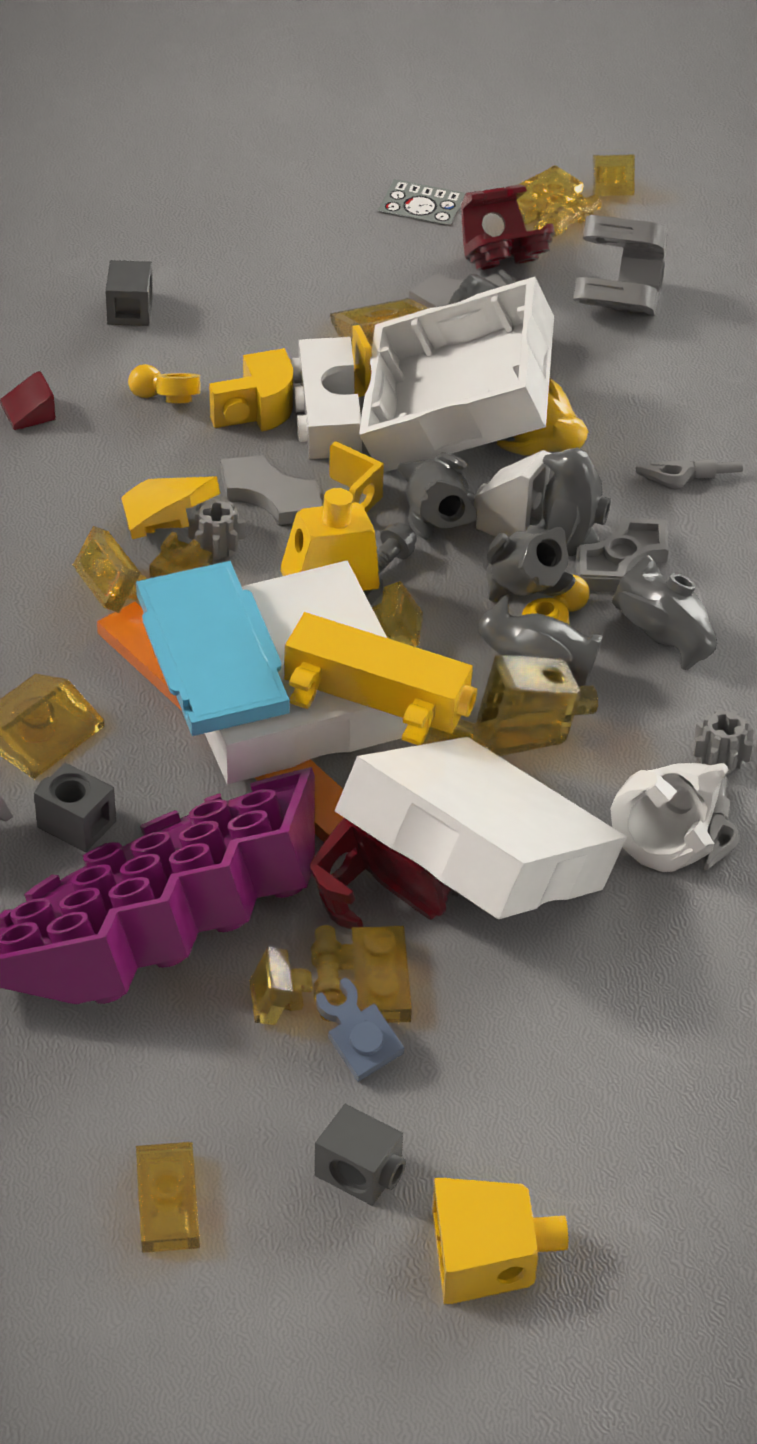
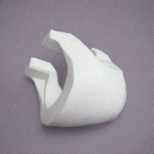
(668, 814)

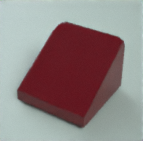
(29, 403)

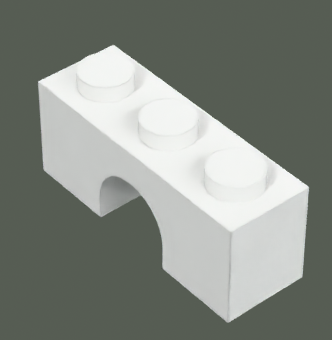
(326, 395)

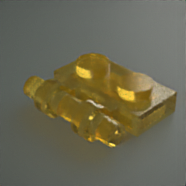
(551, 191)
(378, 965)

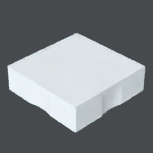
(459, 375)
(330, 721)
(480, 825)

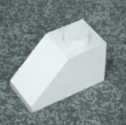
(513, 497)

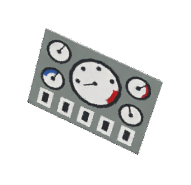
(422, 202)

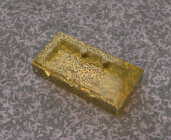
(167, 1197)

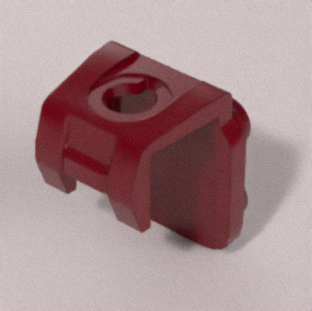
(513, 241)
(390, 868)

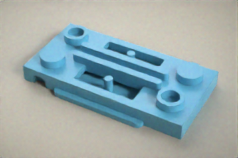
(213, 647)

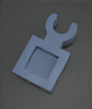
(361, 1036)

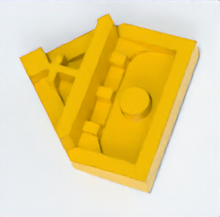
(164, 502)

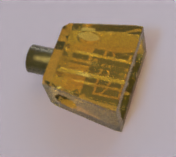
(532, 703)

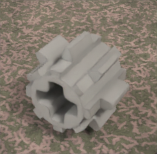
(217, 528)
(723, 740)

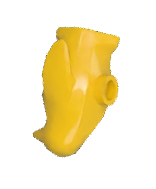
(561, 431)

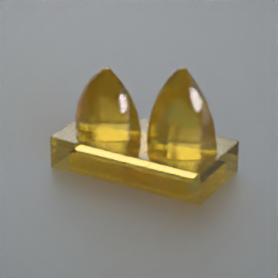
(107, 570)

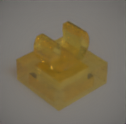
(614, 174)
(179, 557)
(399, 615)
(277, 986)

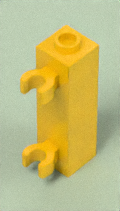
(377, 674)

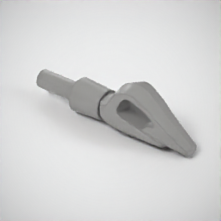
(678, 472)
(721, 828)

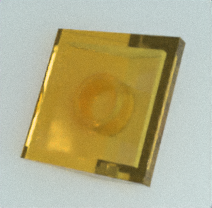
(371, 315)
(44, 723)

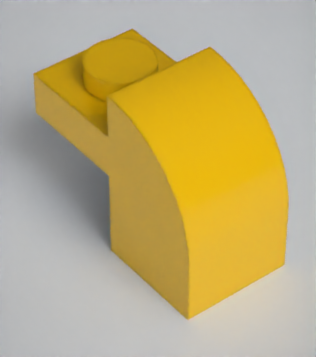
(259, 396)

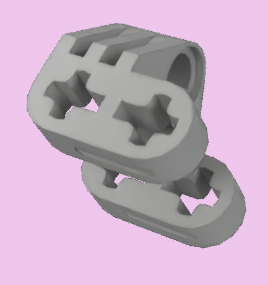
(640, 267)

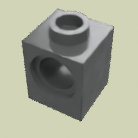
(129, 293)
(75, 807)
(359, 1155)

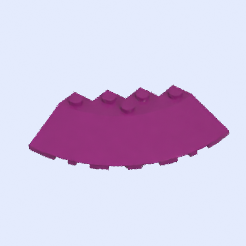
(154, 895)

